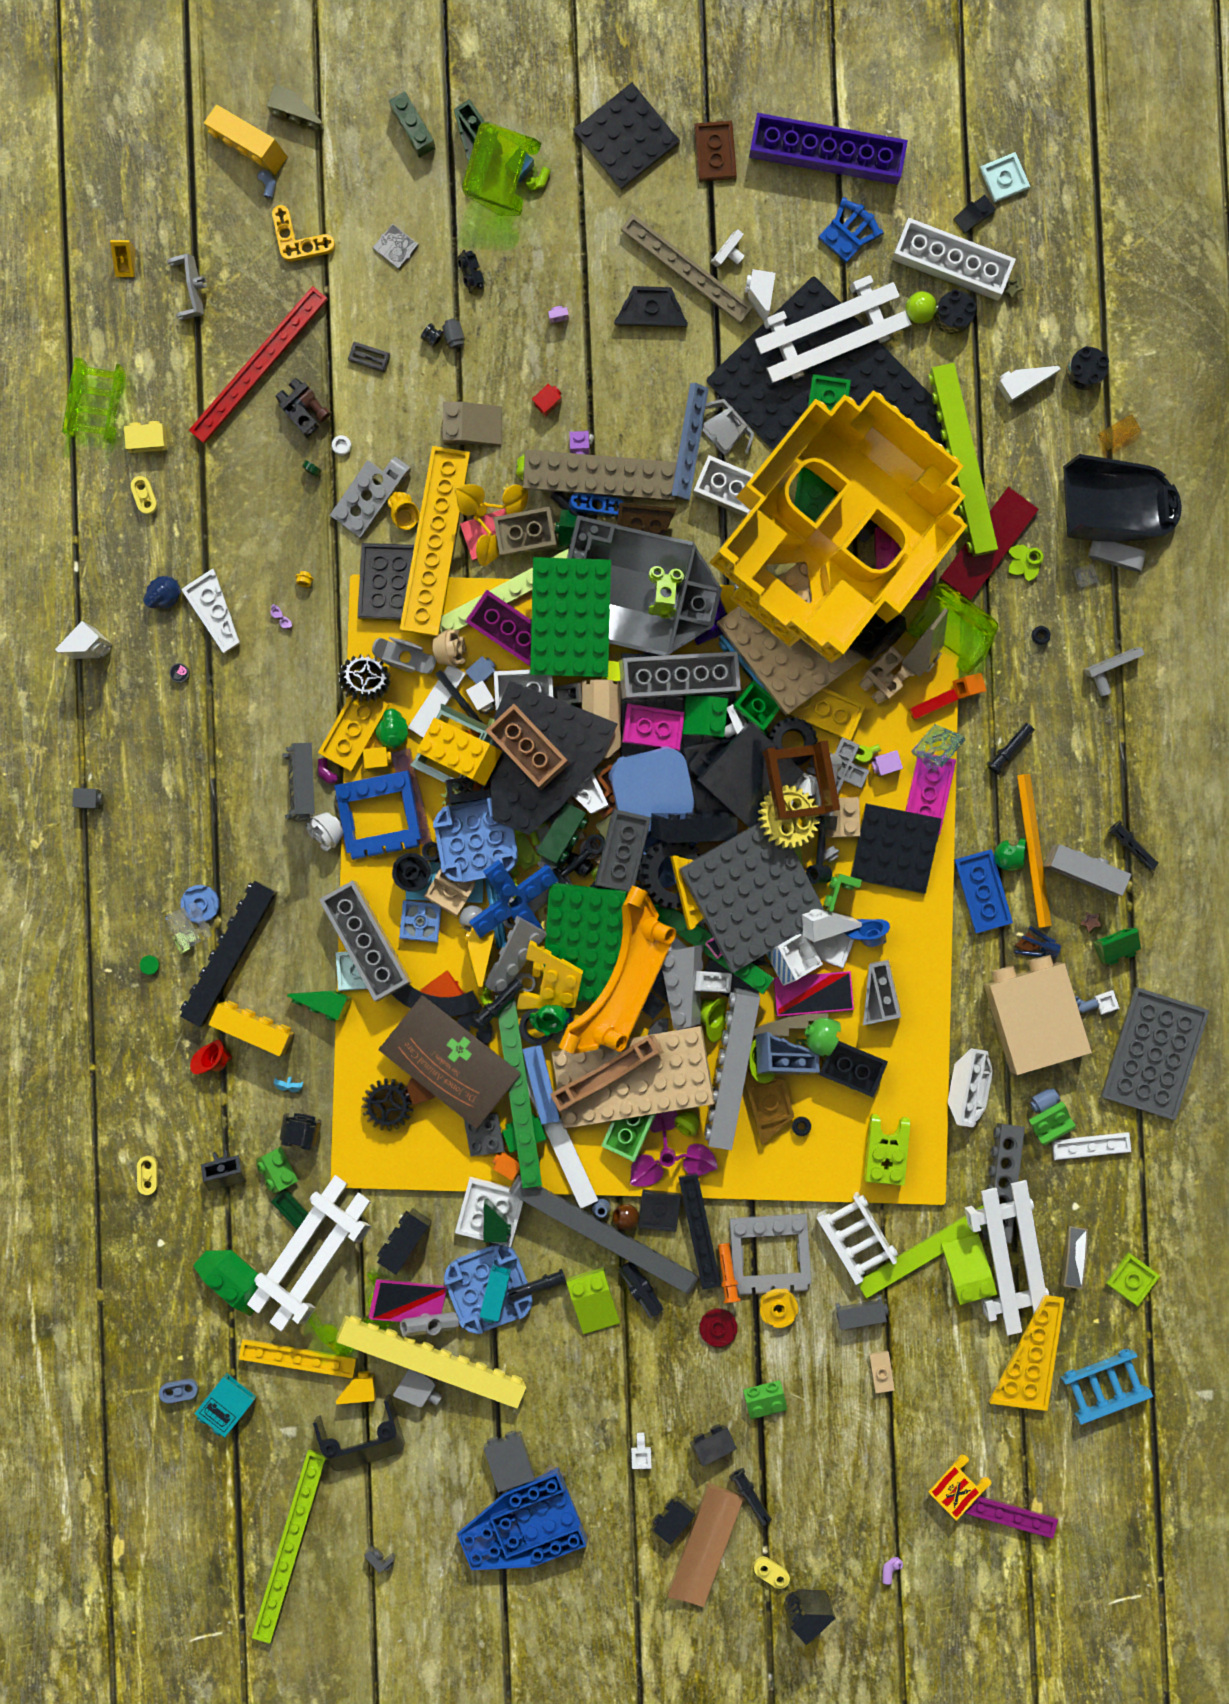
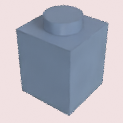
(481, 670)

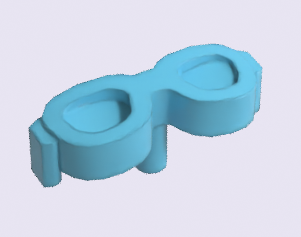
(292, 1087)

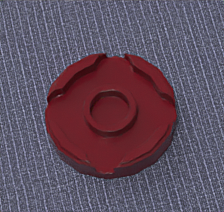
(718, 1327)

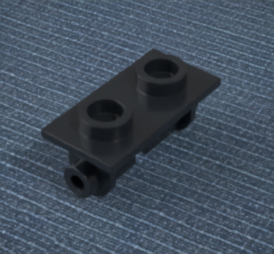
(467, 263)

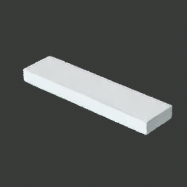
(433, 702)
(1091, 1146)

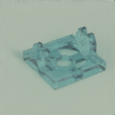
(936, 734)

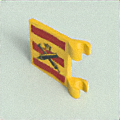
(956, 1491)

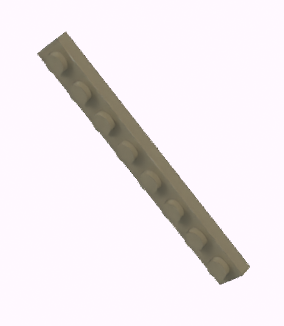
(686, 269)

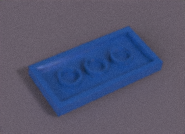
(983, 891)

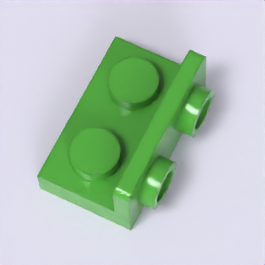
(1052, 1123)

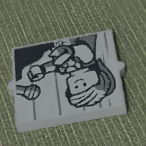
(395, 246)

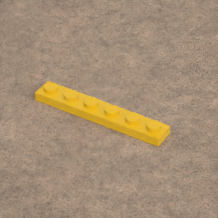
(297, 1358)

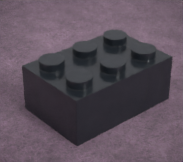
(853, 1068)
(403, 1240)

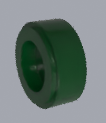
(311, 468)

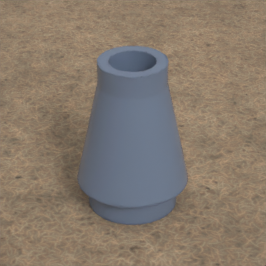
(601, 1203)

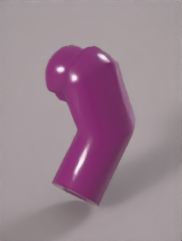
(324, 773)

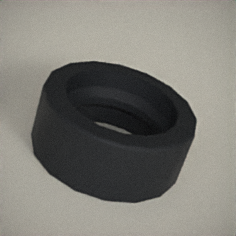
(527, 1037)

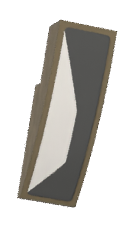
(1074, 1257)

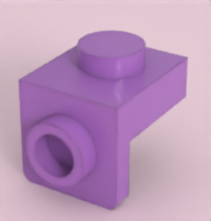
(579, 442)

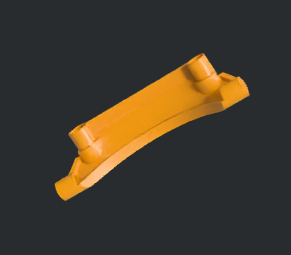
(638, 964)

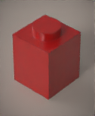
(547, 399)

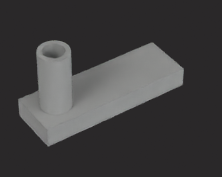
(1097, 670)

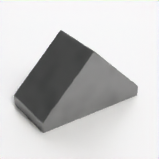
(569, 693)

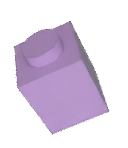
(887, 763)

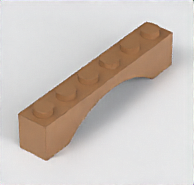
(608, 1073)

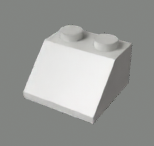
(760, 290)

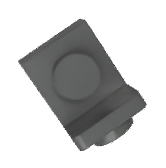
(375, 1557)

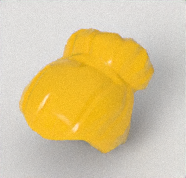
(403, 510)

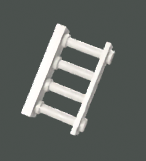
(847, 1253)

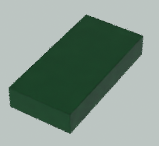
(290, 1208)

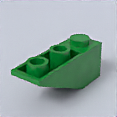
(327, 1002)

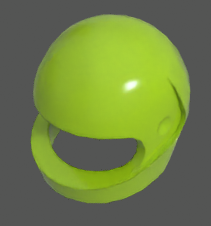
(921, 307)

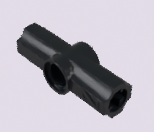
(641, 1289)

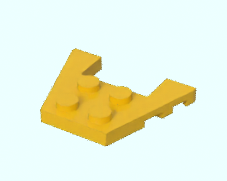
(559, 983)

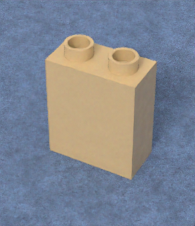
(1036, 1015)

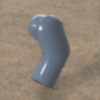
(270, 183)
(1086, 1006)

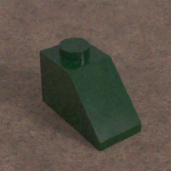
(495, 1224)

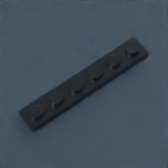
(699, 1231)

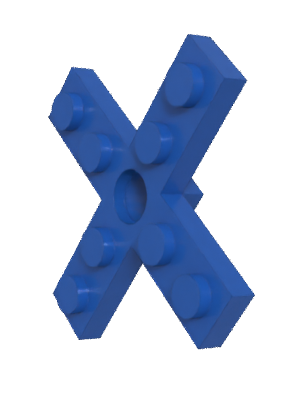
(505, 890)

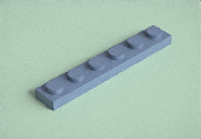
(690, 441)

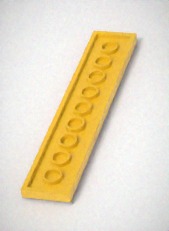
(434, 542)

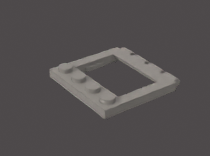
(770, 1226)

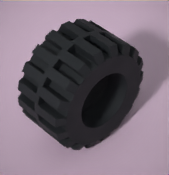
(799, 726)

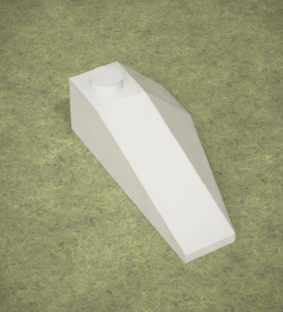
(591, 795)

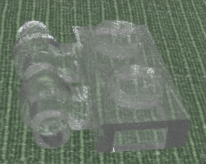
(184, 930)

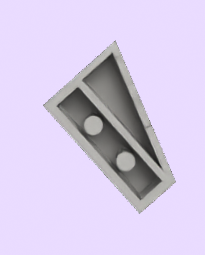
(881, 994)

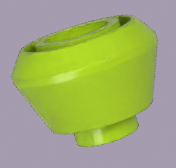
(687, 1123)

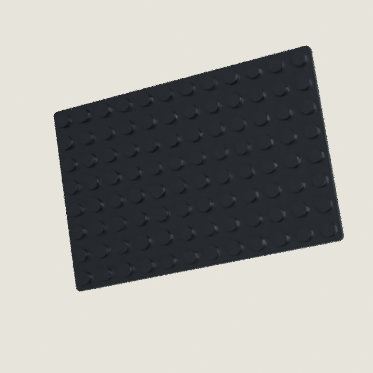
(775, 407)

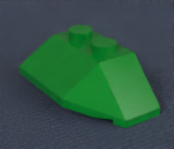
(228, 1277)

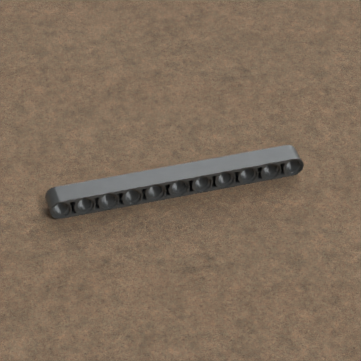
(606, 1235)

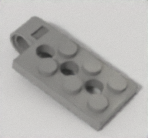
(393, 476)

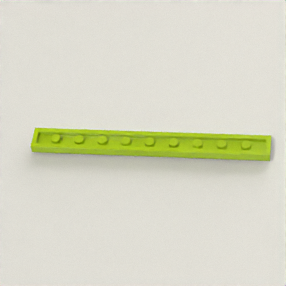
(289, 1546)

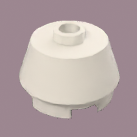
(325, 830)

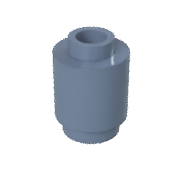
(1044, 1100)

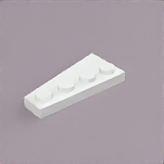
(210, 605)

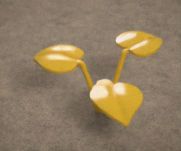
(470, 502)

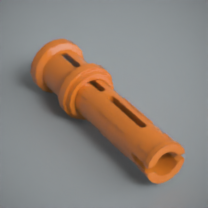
(729, 1282)

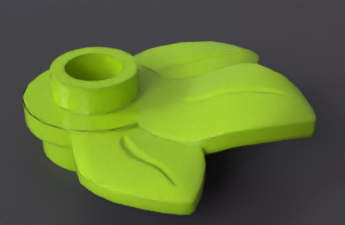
(1022, 563)

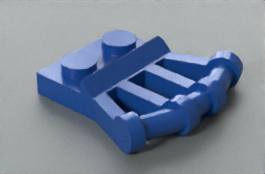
(841, 240)

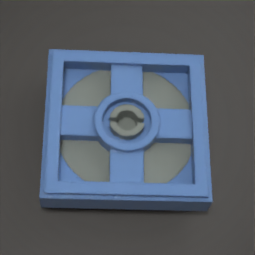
(420, 921)

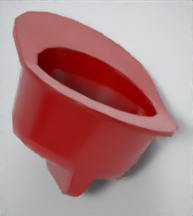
(210, 1057)

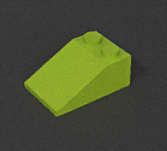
(968, 1269)
(593, 1300)

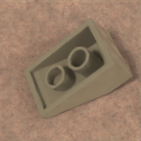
(471, 424)
(526, 532)
(928, 646)

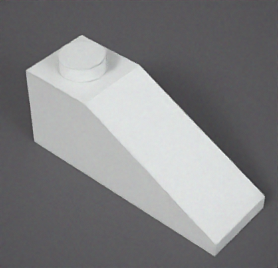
(1022, 381)
(825, 924)

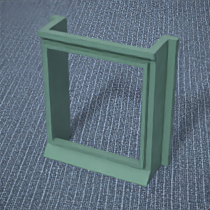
(443, 715)

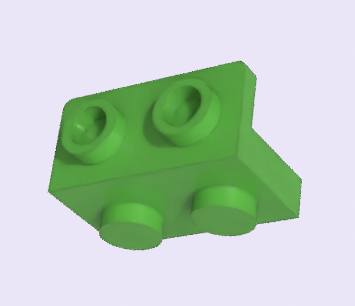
(276, 1170)
(765, 1399)

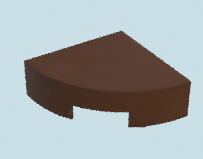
(1025, 945)

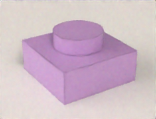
(558, 314)

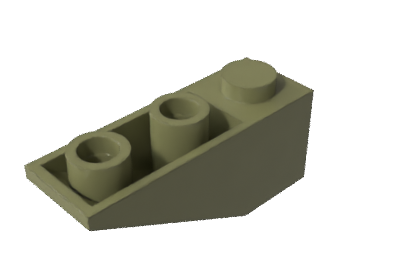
(287, 104)

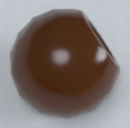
(625, 1217)

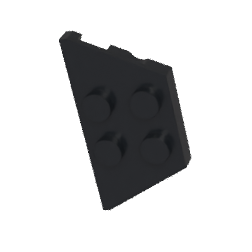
(651, 308)

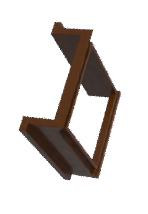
(824, 777)

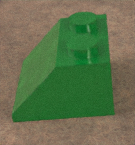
(756, 705)
(705, 716)
(1117, 945)

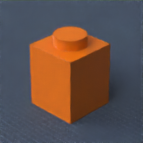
(969, 685)
(506, 1165)

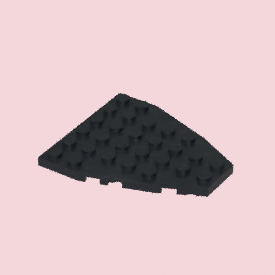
(575, 734)

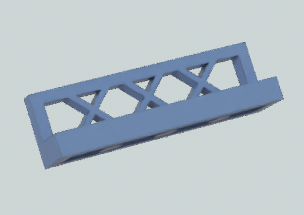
(541, 1084)

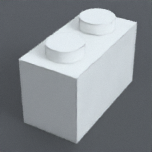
(481, 698)

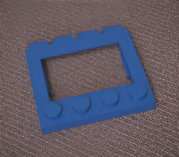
(371, 788)

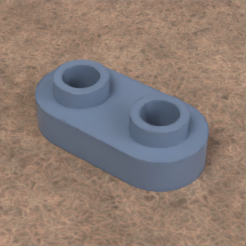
(179, 1390)

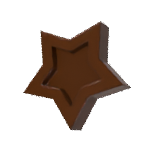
(1091, 921)

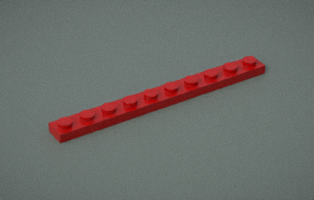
(258, 364)

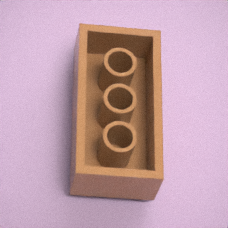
(527, 746)

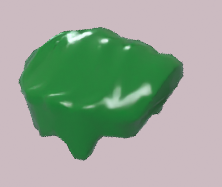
(392, 729)
(549, 1019)

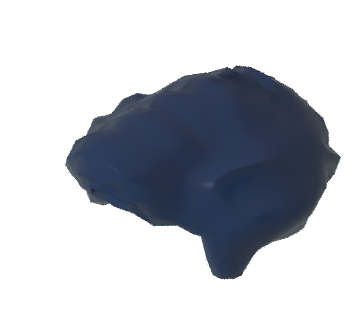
(162, 592)

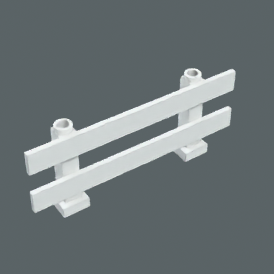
(867, 301)
(993, 1216)
(346, 1222)

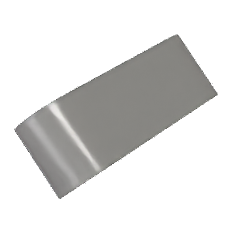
(1118, 555)

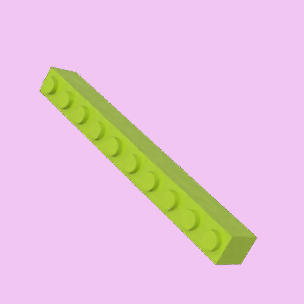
(960, 444)

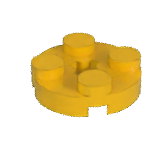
(776, 1297)

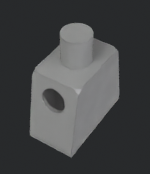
(417, 1388)

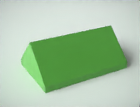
(628, 1135)

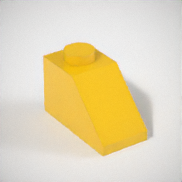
(360, 1389)

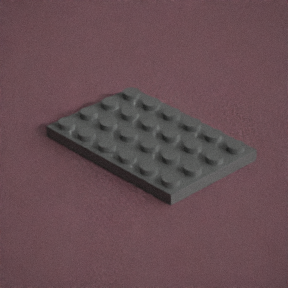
(1155, 1053)

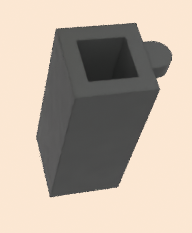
(861, 1314)

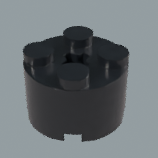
(300, 1130)

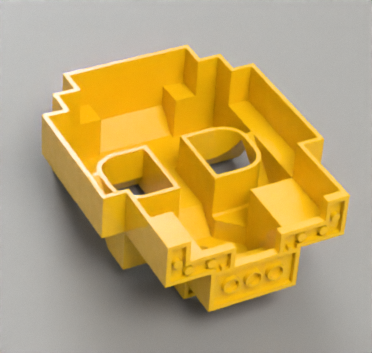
(882, 474)

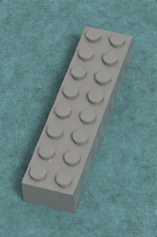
(733, 1068)

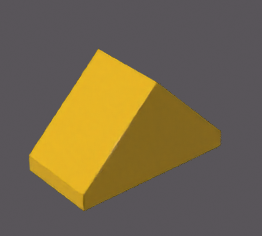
(123, 258)

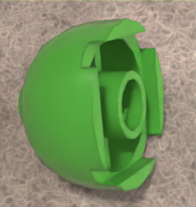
(822, 1036)

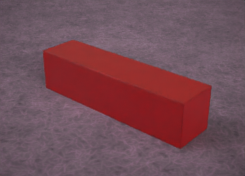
(933, 704)

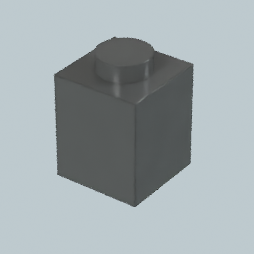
(87, 798)

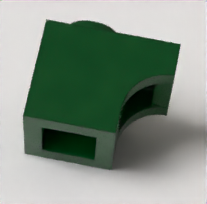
(565, 529)

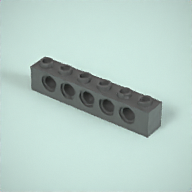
(1010, 1173)

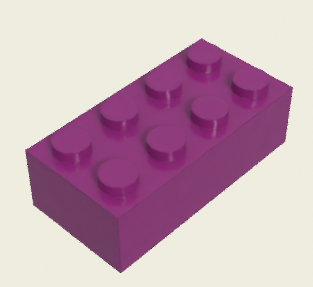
(502, 625)

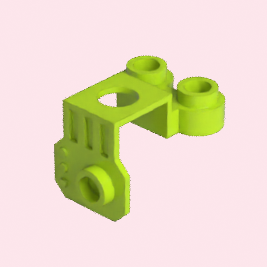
(664, 606)

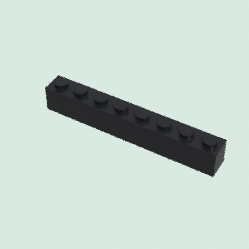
(228, 953)

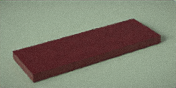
(1009, 519)

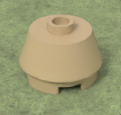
(449, 648)

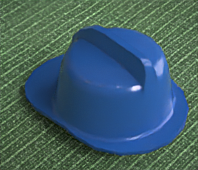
(871, 933)

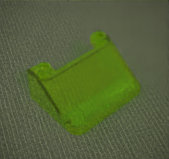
(496, 168)
(967, 627)

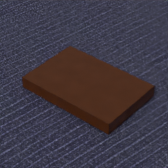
(715, 151)

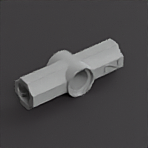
(420, 1325)

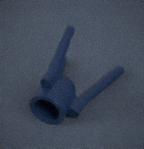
(1049, 946)

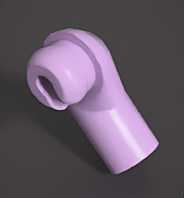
(889, 1567)

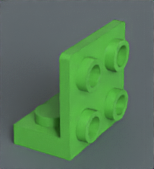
(847, 883)

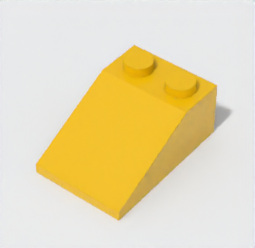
(479, 956)

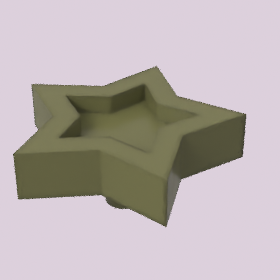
(1013, 287)

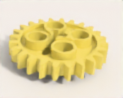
(773, 827)

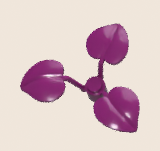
(648, 1171)

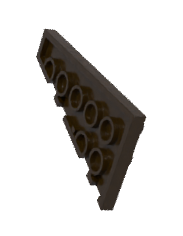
(645, 517)

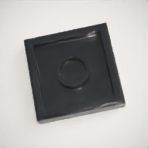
(659, 1210)

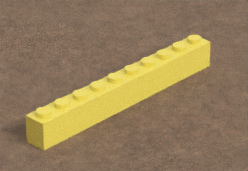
(430, 1361)

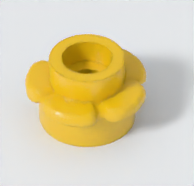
(304, 579)

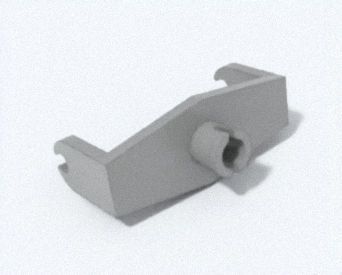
(194, 285)

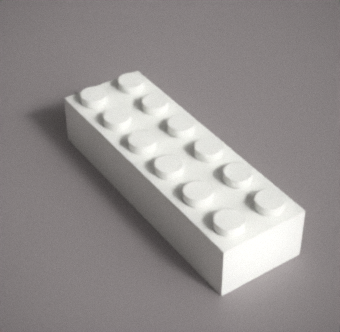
(953, 259)

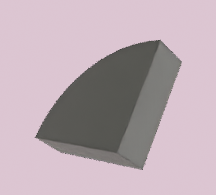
(659, 1026)

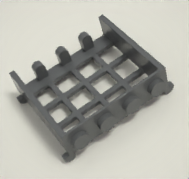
(300, 781)

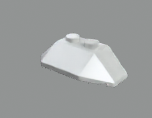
(970, 1087)

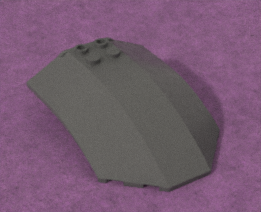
(632, 592)

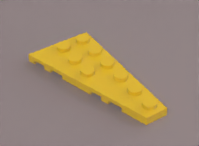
(1031, 1367)

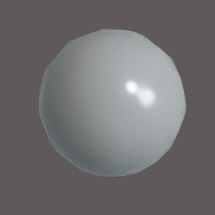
(467, 914)

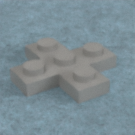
(849, 771)

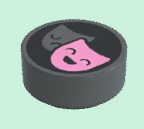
(179, 673)

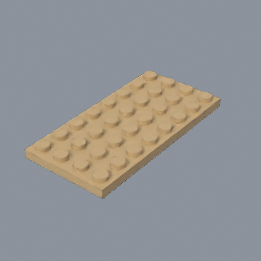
(664, 1084)

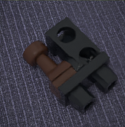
(297, 405)

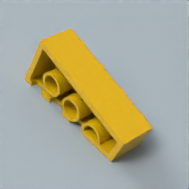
(245, 139)

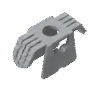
(726, 427)
(390, 653)

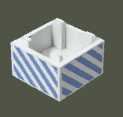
(794, 959)

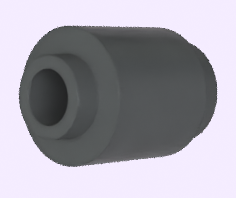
(453, 333)

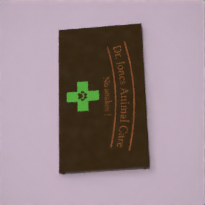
(449, 1061)

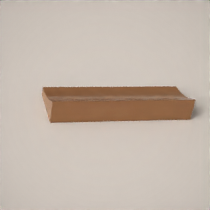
(705, 1545)

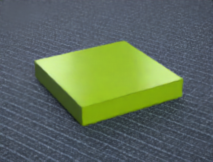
(1132, 1279)

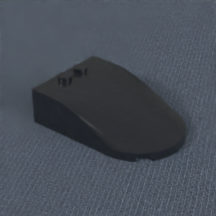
(1118, 500)

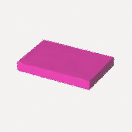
(653, 726)

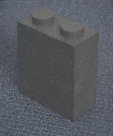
(509, 1461)

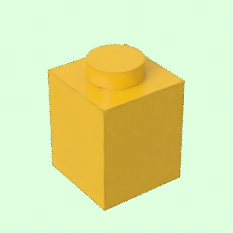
(377, 758)

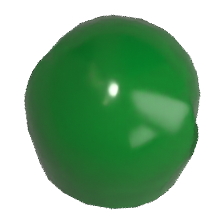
(1010, 857)

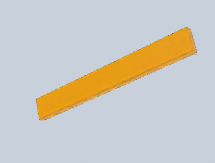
(1034, 850)

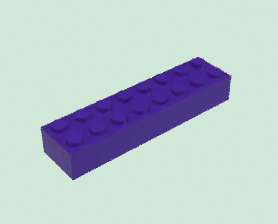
(828, 148)

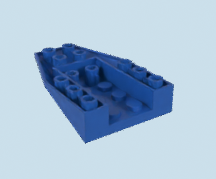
(524, 1526)

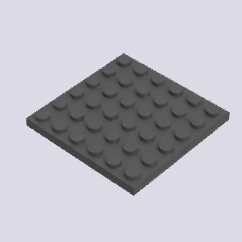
(750, 895)

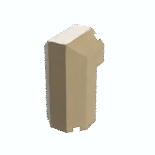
(604, 700)

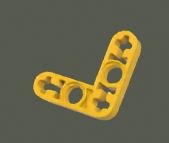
(291, 242)

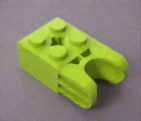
(884, 1146)

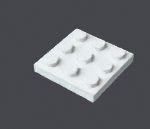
(472, 1210)

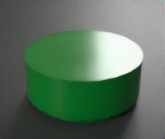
(149, 964)

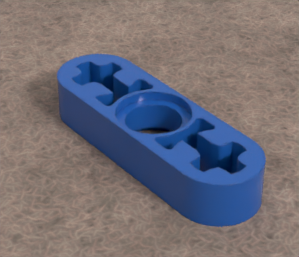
(590, 510)

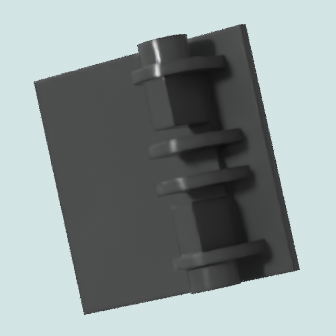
(486, 1138)

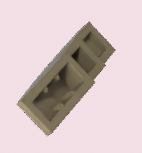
(781, 1026)

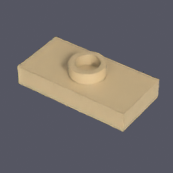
(881, 1372)

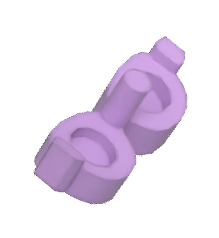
(284, 621)

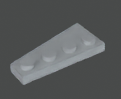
(513, 954)

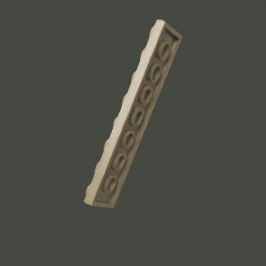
(598, 475)

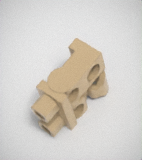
(882, 679)

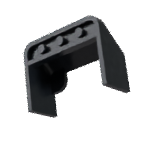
(389, 1443)

